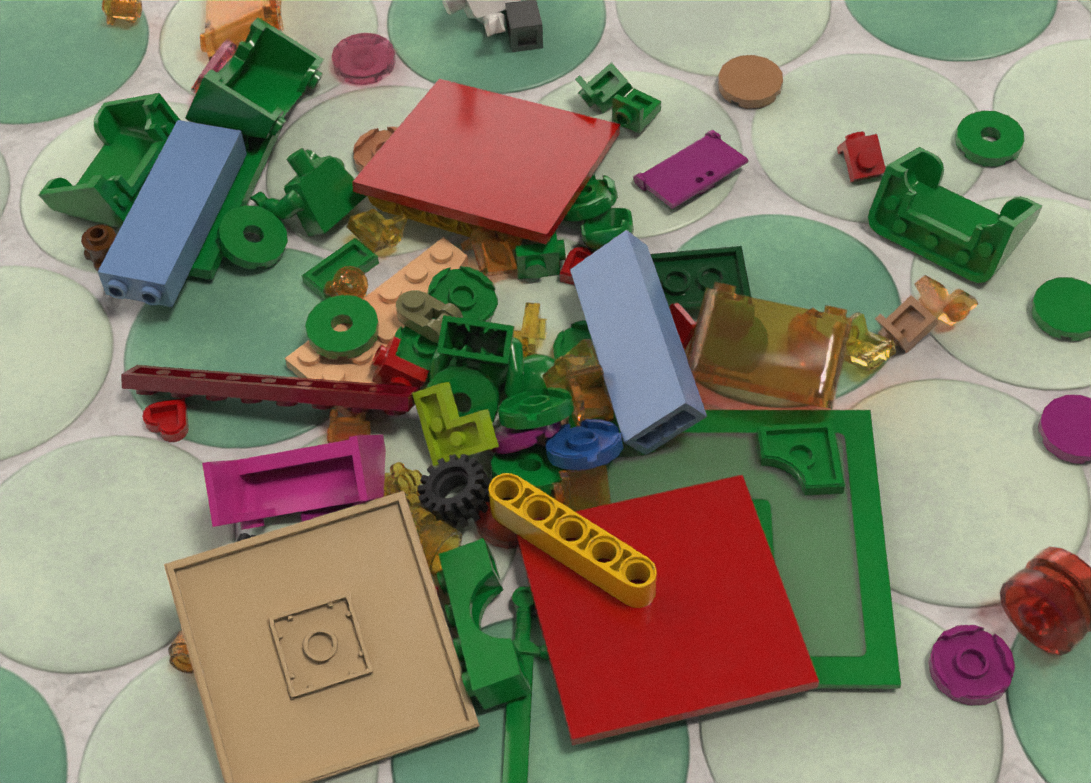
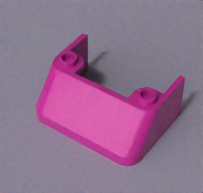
(295, 480)

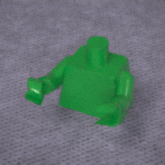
(317, 194)
(480, 343)

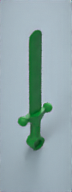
(519, 709)

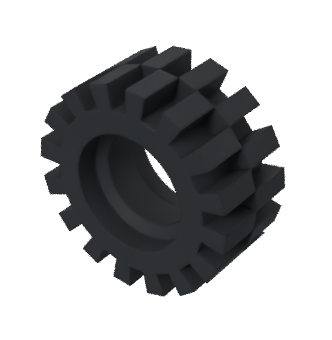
(447, 477)

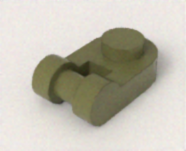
(418, 308)

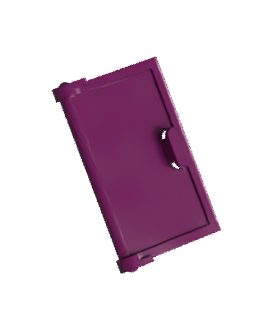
(691, 170)

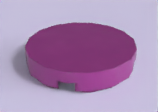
(1067, 428)
(518, 439)
(971, 665)

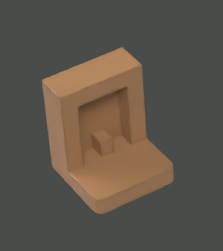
(907, 324)

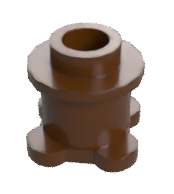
(97, 243)

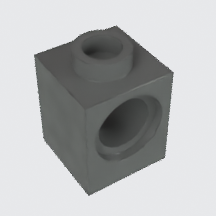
(524, 25)

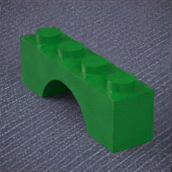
(492, 663)

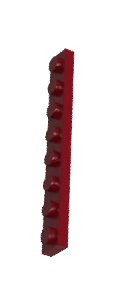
(284, 390)

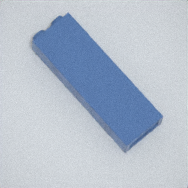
(173, 214)
(637, 344)

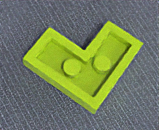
(448, 432)

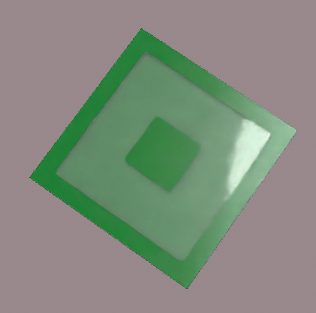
(823, 545)

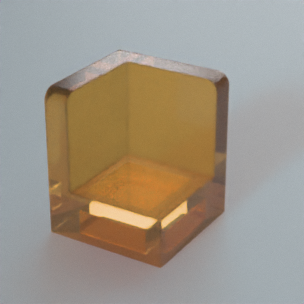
(588, 394)

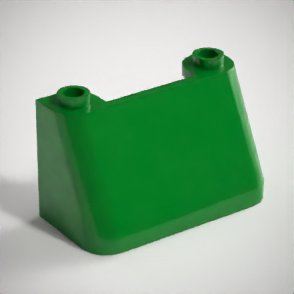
(257, 84)
(132, 139)
(945, 225)

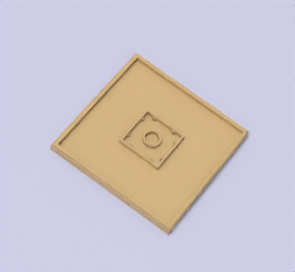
(320, 646)

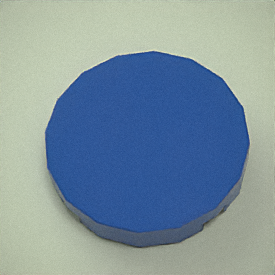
(584, 446)

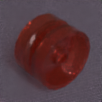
(1050, 600)

